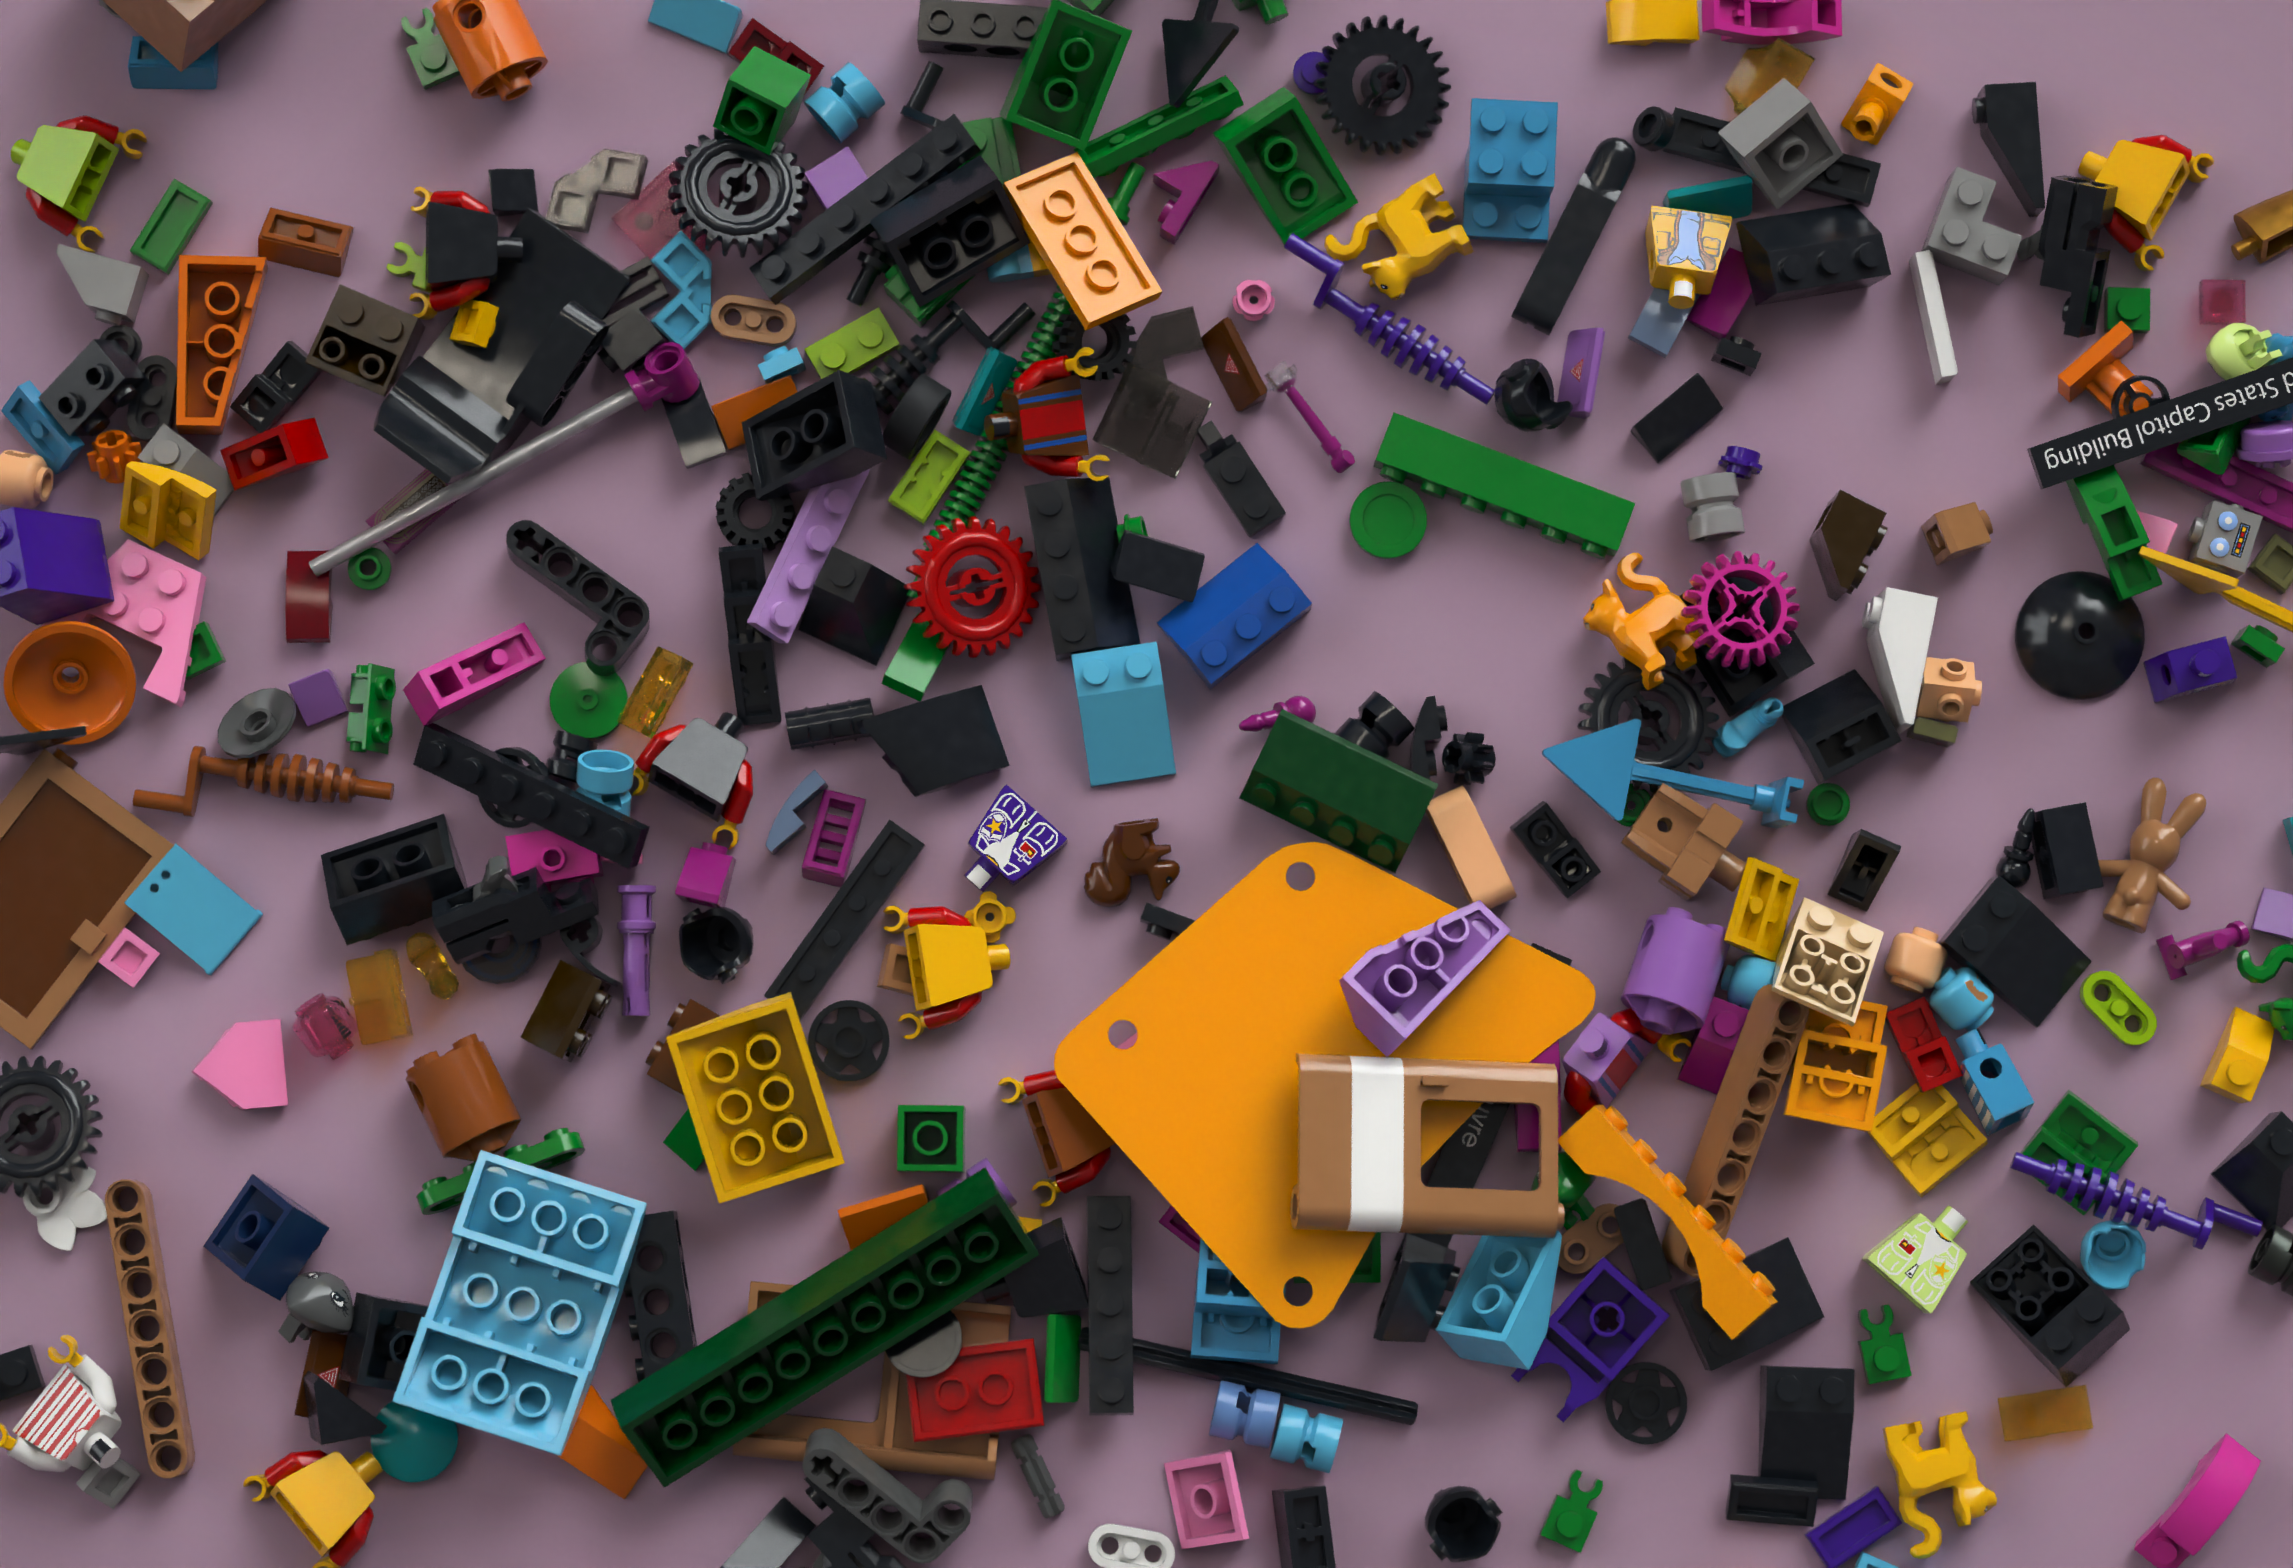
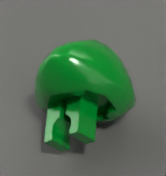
(1571, 1189)

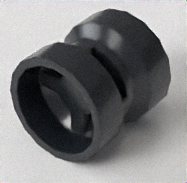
(568, 746)

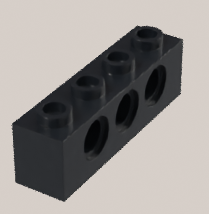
(977, 28)
(664, 1233)

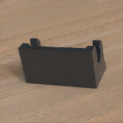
(2065, 851)
(1303, 1527)

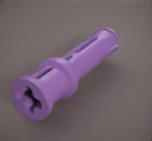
(636, 928)

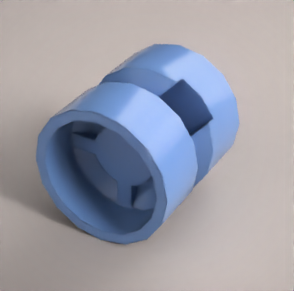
(1244, 1414)

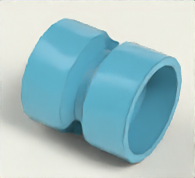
(844, 102)
(606, 778)
(1306, 1438)

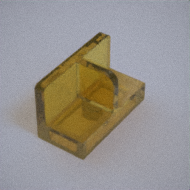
(379, 997)

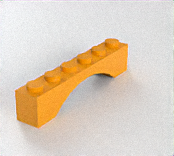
(1728, 1286)

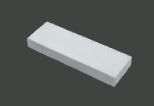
(1933, 317)

